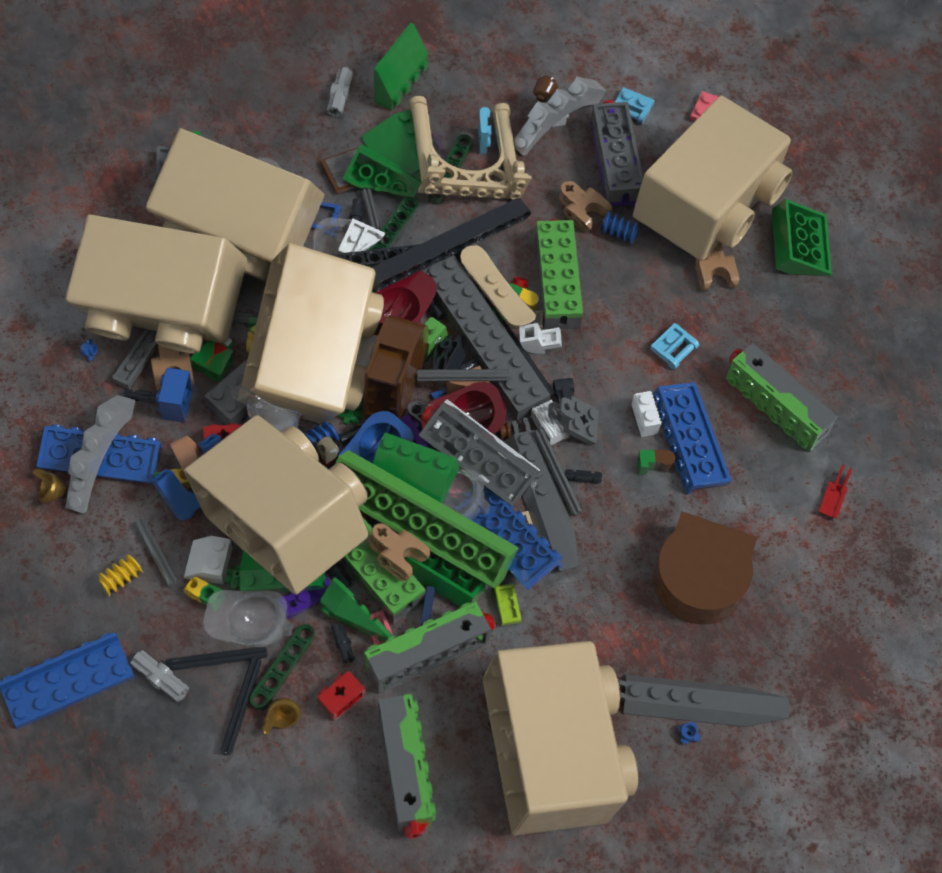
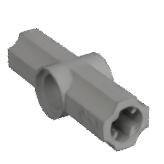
(340, 92)
(159, 676)

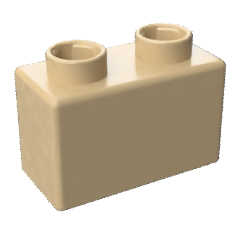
(713, 178)
(234, 198)
(155, 281)
(312, 333)
(280, 501)
(557, 737)

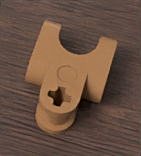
(580, 202)
(719, 265)
(170, 359)
(393, 549)

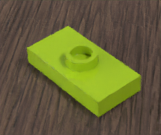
(507, 605)

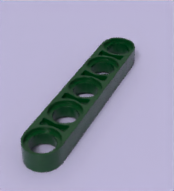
(456, 148)
(397, 223)
(281, 677)

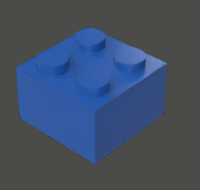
(175, 395)

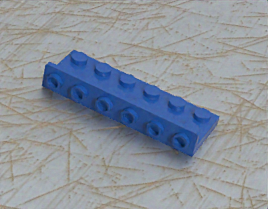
(691, 437)
(125, 459)
(534, 556)
(65, 679)

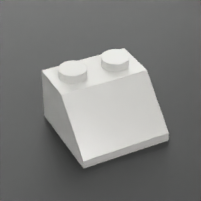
(209, 559)

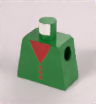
(214, 360)

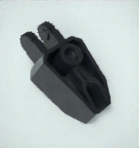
(449, 353)

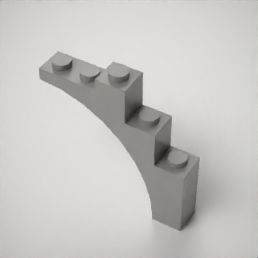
(563, 102)
(86, 462)

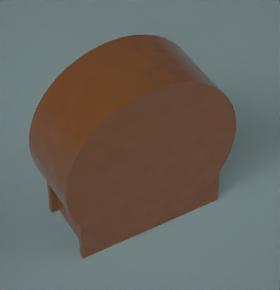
(394, 366)
(704, 570)

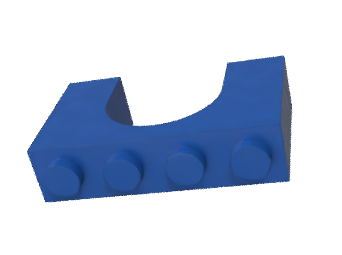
(178, 499)

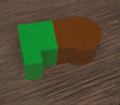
(655, 460)

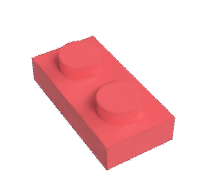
(702, 105)

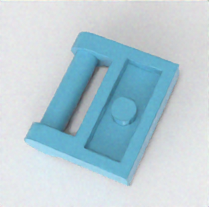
(637, 103)
(484, 130)
(670, 342)

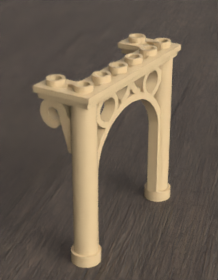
(433, 167)

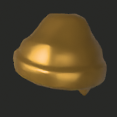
(51, 486)
(281, 714)

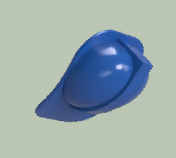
(372, 431)

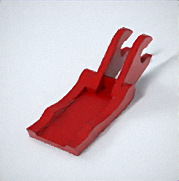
(834, 495)

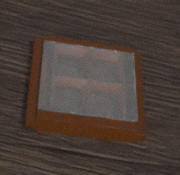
(335, 169)

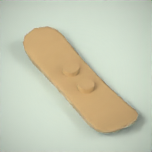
(495, 287)

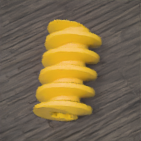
(119, 574)

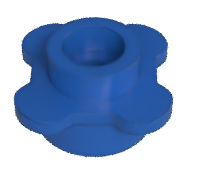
(89, 349)
(692, 728)

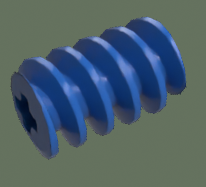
(620, 227)
(326, 429)

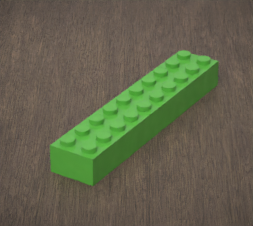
(432, 522)

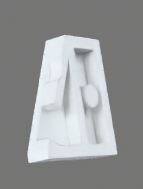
(359, 237)

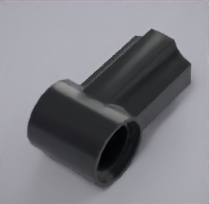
(563, 388)

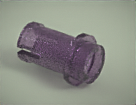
(437, 144)

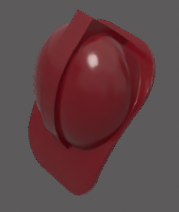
(408, 298)
(480, 402)

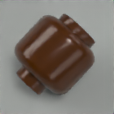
(545, 88)

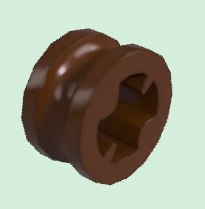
(505, 431)

